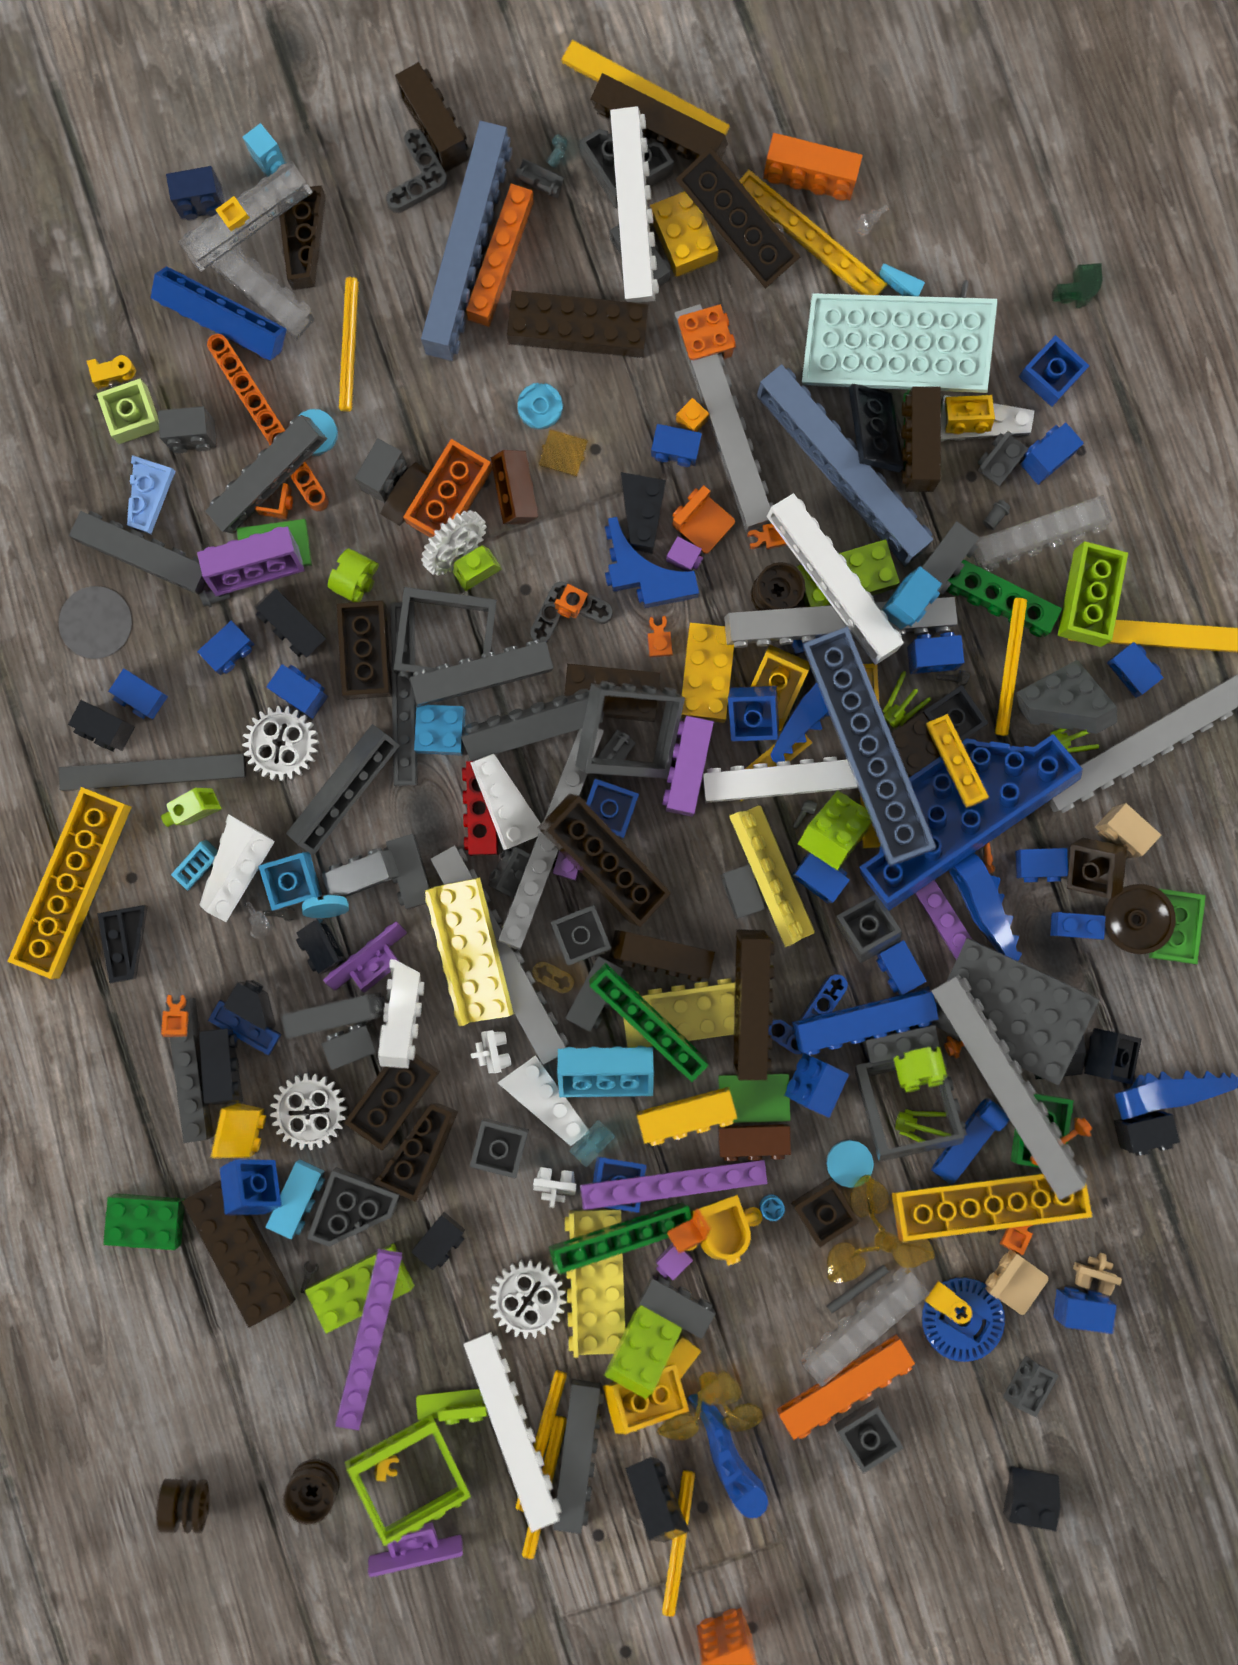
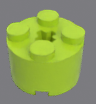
(353, 575)
(920, 1068)

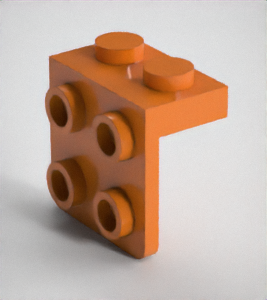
(707, 333)
(702, 520)

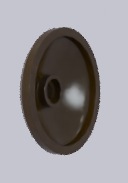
(1155, 919)

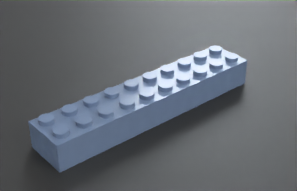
(466, 241)
(841, 465)
(868, 746)

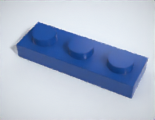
(244, 1030)

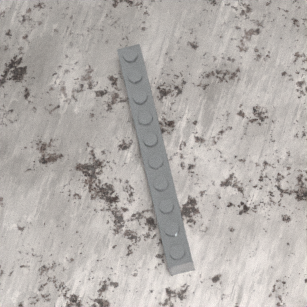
(729, 435)
(813, 622)
(1149, 741)
(542, 856)
(525, 1001)
(1010, 1087)

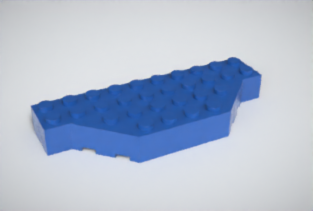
(1016, 784)

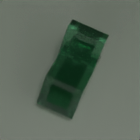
(1085, 285)

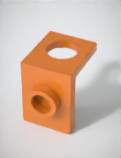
(286, 503)
(568, 610)
(690, 1232)

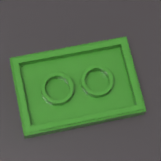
(297, 528)
(1186, 938)
(759, 1098)

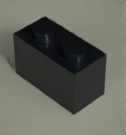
(438, 1241)

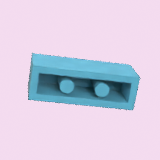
(296, 1199)

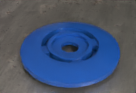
(957, 1341)

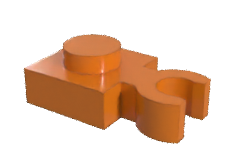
(768, 536)
(659, 641)
(175, 1021)
(1016, 1239)

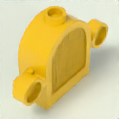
(729, 1229)

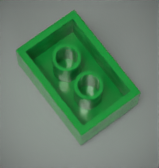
(1059, 1112)
(144, 1221)

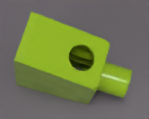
(475, 567)
(191, 807)

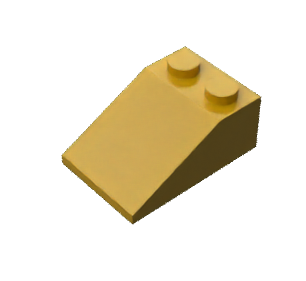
(785, 672)
(238, 1131)
(633, 1412)

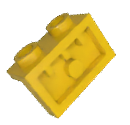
(969, 414)

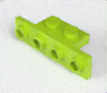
(452, 1406)

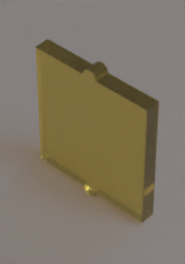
(563, 452)

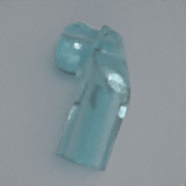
(561, 145)

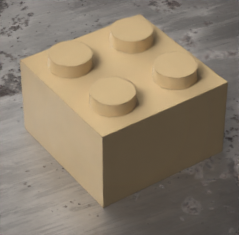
(1128, 829)

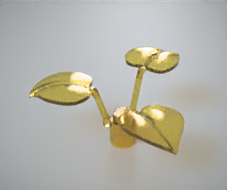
(845, 1262)
(714, 1390)

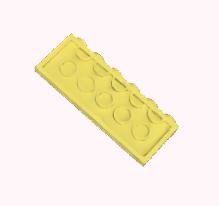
(772, 875)
(468, 951)
(693, 1011)
(595, 1290)

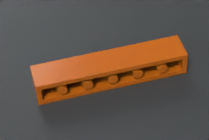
(500, 255)
(849, 1385)

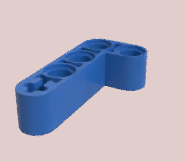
(811, 1010)
(979, 1128)

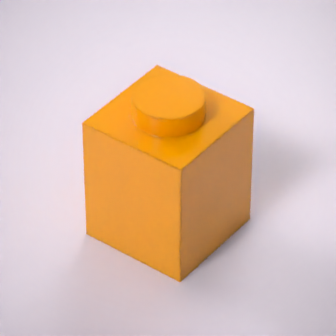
(692, 416)

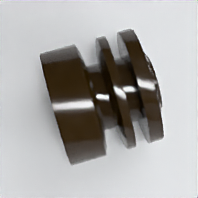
(781, 578)
(311, 1504)
(185, 1506)

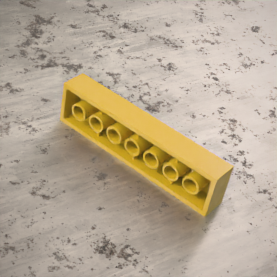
(69, 884)
(984, 1207)

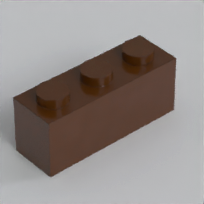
(514, 487)
(754, 1141)

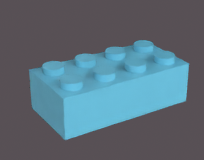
(605, 1072)

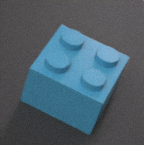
(911, 598)
(439, 730)
(290, 880)

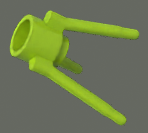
(895, 715)
(1066, 740)
(906, 1123)

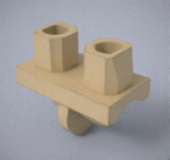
(1106, 1279)

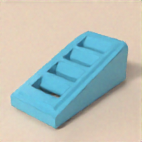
(901, 282)
(209, 850)

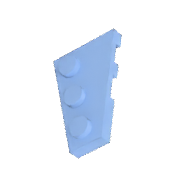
(149, 488)

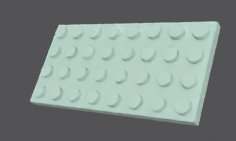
(900, 342)

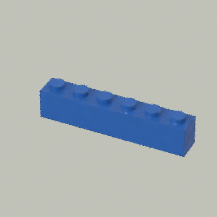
(218, 313)
(865, 1021)

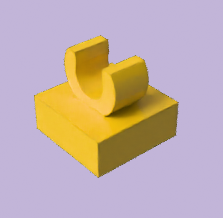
(232, 214)
(383, 1468)

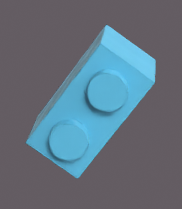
(264, 149)

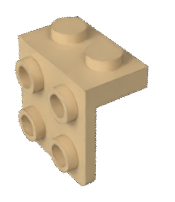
(1016, 1282)

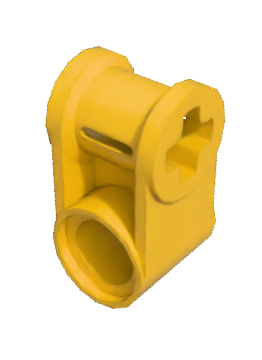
(946, 1301)

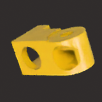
(118, 369)

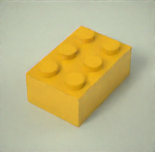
(683, 234)

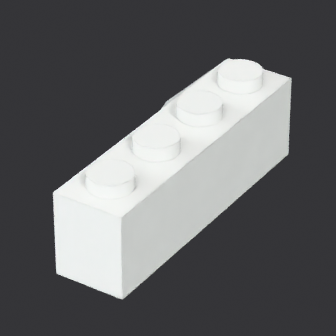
(234, 867)
(400, 1016)

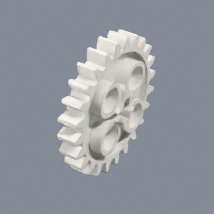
(453, 542)
(260, 739)
(307, 1090)
(545, 1310)

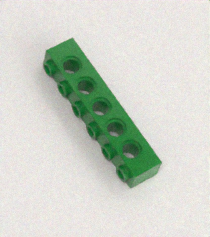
(1045, 611)
(648, 1022)
(618, 1238)

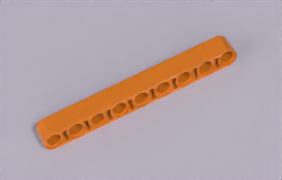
(262, 413)

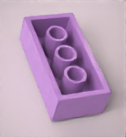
(250, 561)
(689, 766)

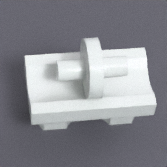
(490, 1042)
(545, 1184)

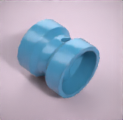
(772, 1212)

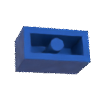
(675, 445)
(226, 648)
(1135, 669)
(138, 694)
(1041, 864)
(1077, 925)
(901, 968)

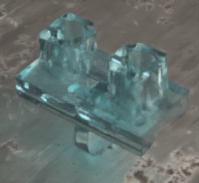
(592, 1143)

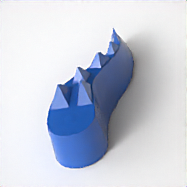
(804, 718)
(985, 904)
(1162, 1093)
(737, 1478)

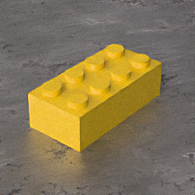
(707, 673)
(687, 1115)

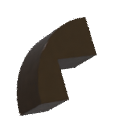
(404, 493)

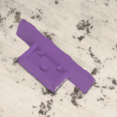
(370, 962)
(415, 1550)

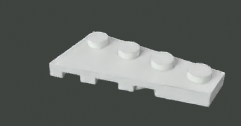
(1007, 418)
(506, 805)
(540, 1095)

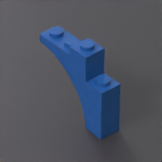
(631, 570)

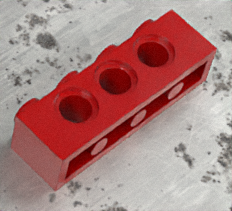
(489, 843)

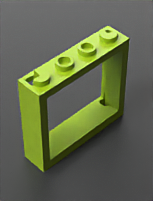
(389, 1447)

